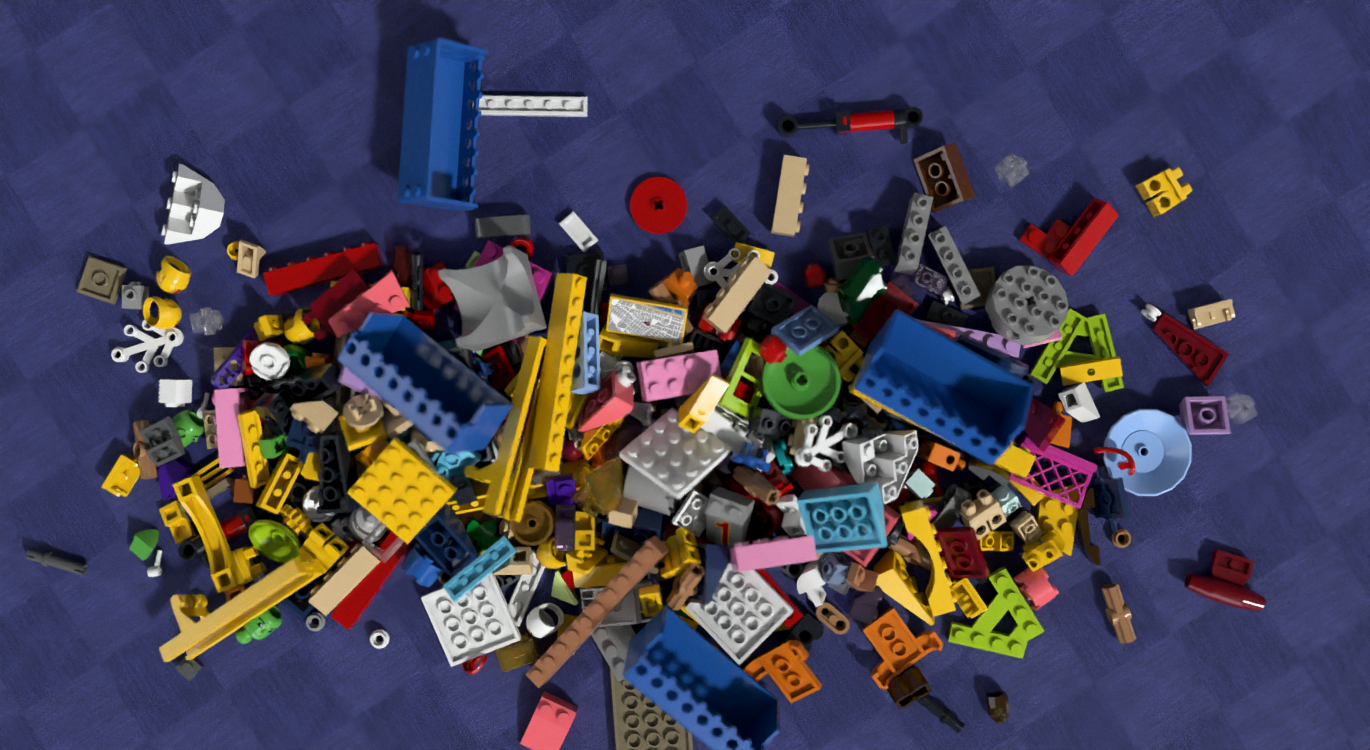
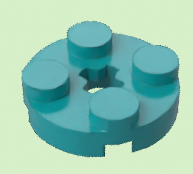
(781, 449)

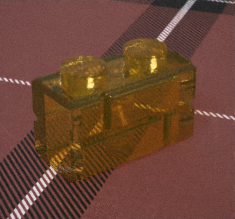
(518, 653)

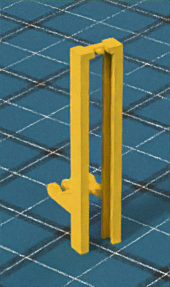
(498, 473)
(222, 622)

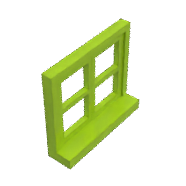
(727, 399)

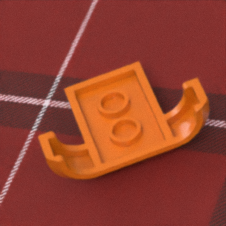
(897, 646)
(787, 669)

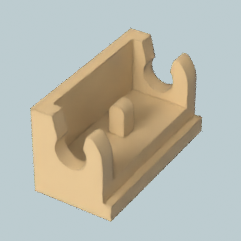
(1211, 313)

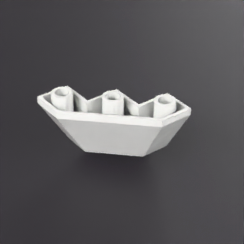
(194, 207)
(882, 460)

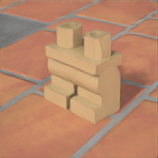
(981, 512)

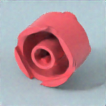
(1035, 587)

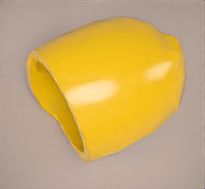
(548, 556)

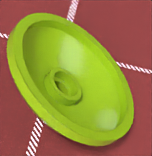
(274, 540)

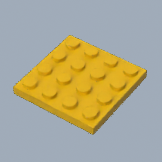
(402, 490)

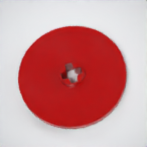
(657, 190)

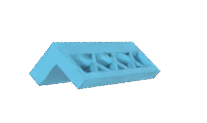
(479, 569)

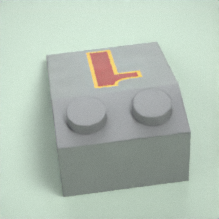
(728, 517)

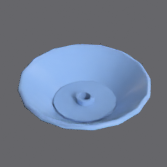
(1165, 456)

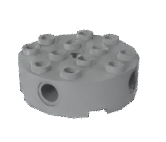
(1026, 305)

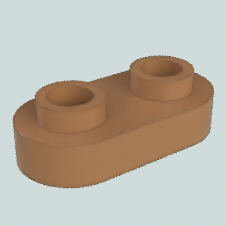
(832, 617)

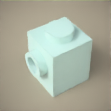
(919, 483)
(1007, 500)

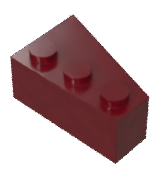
(1042, 424)

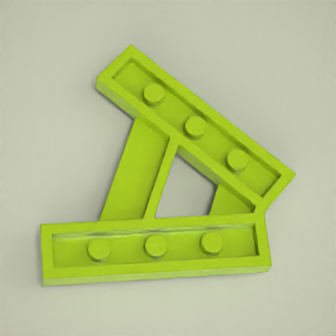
(1056, 353)
(981, 634)

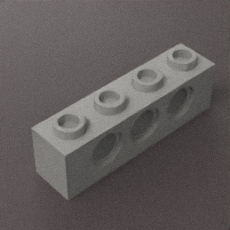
(913, 234)
(954, 265)

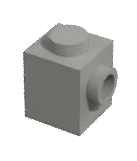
(134, 295)

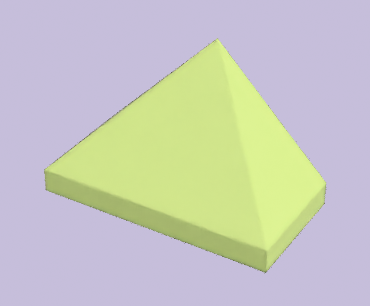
(562, 591)

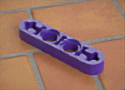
(235, 355)

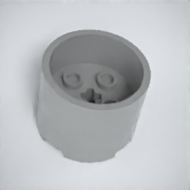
(648, 493)

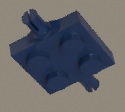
(304, 439)
(1109, 498)

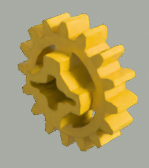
(296, 521)

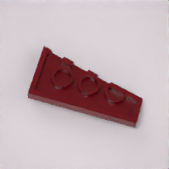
(1192, 349)

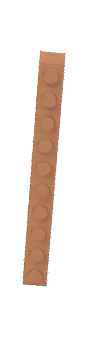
(597, 611)

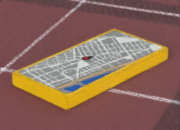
(646, 318)

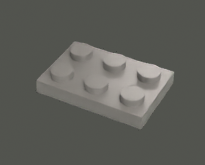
(613, 644)

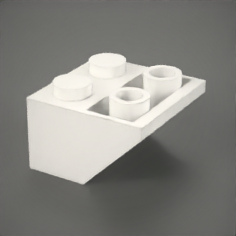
(693, 512)

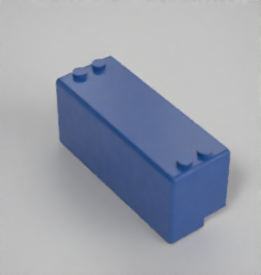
(438, 125)
(425, 382)
(944, 387)
(700, 686)

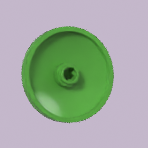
(802, 384)

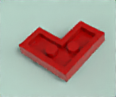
(1044, 243)

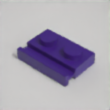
(561, 490)

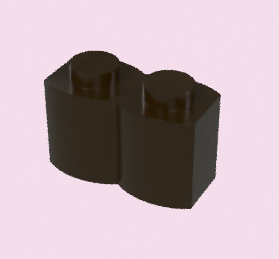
(908, 687)

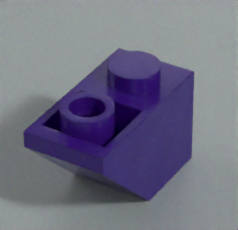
(171, 473)

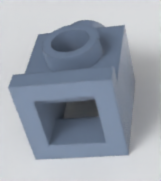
(835, 568)

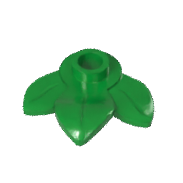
(484, 533)

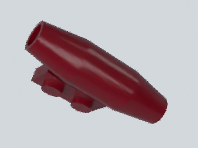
(1227, 582)

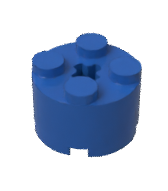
(421, 565)

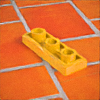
(1103, 369)

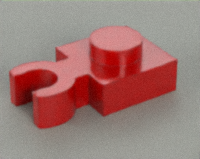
(422, 319)

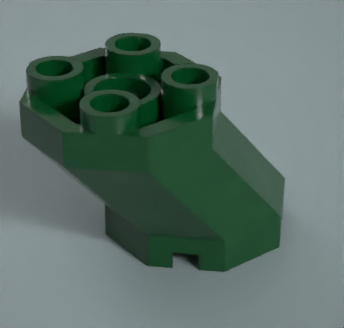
(861, 289)

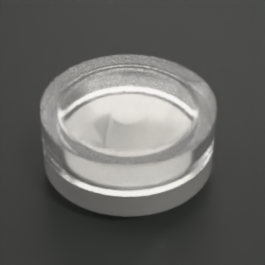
(362, 522)

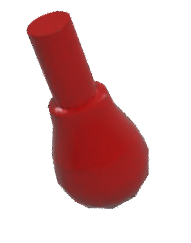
(930, 471)

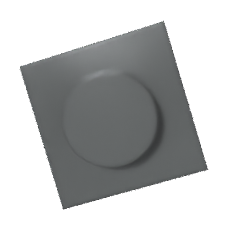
(189, 668)

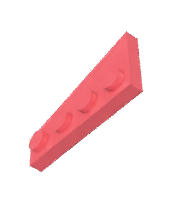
(382, 297)

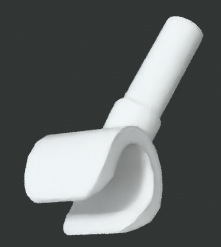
(204, 406)
(155, 570)

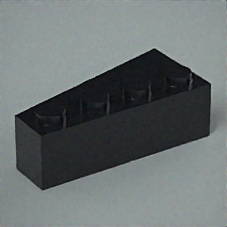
(305, 384)
(336, 475)

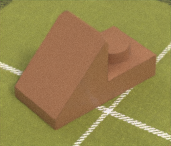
(862, 578)

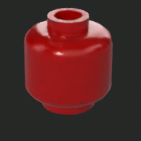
(772, 349)

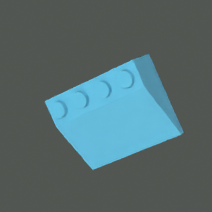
(844, 517)

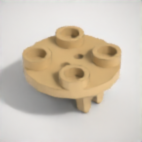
(370, 405)

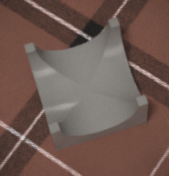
(496, 300)

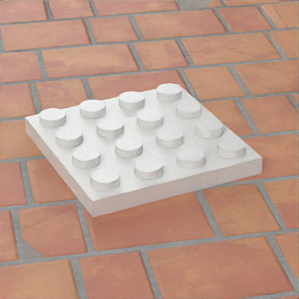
(674, 455)
(741, 612)
(473, 623)

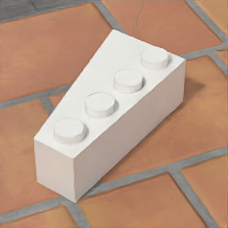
(733, 431)

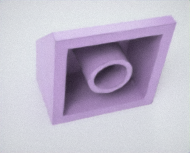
(1205, 415)

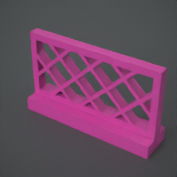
(1061, 458)

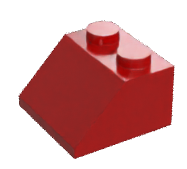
(437, 292)

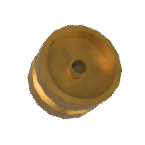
(545, 523)

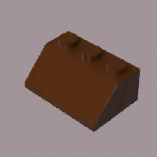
(944, 177)

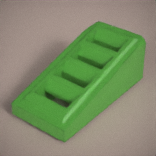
(269, 449)

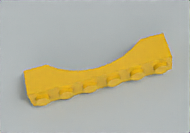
(198, 505)
(938, 594)

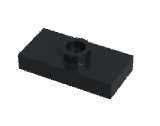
(945, 315)

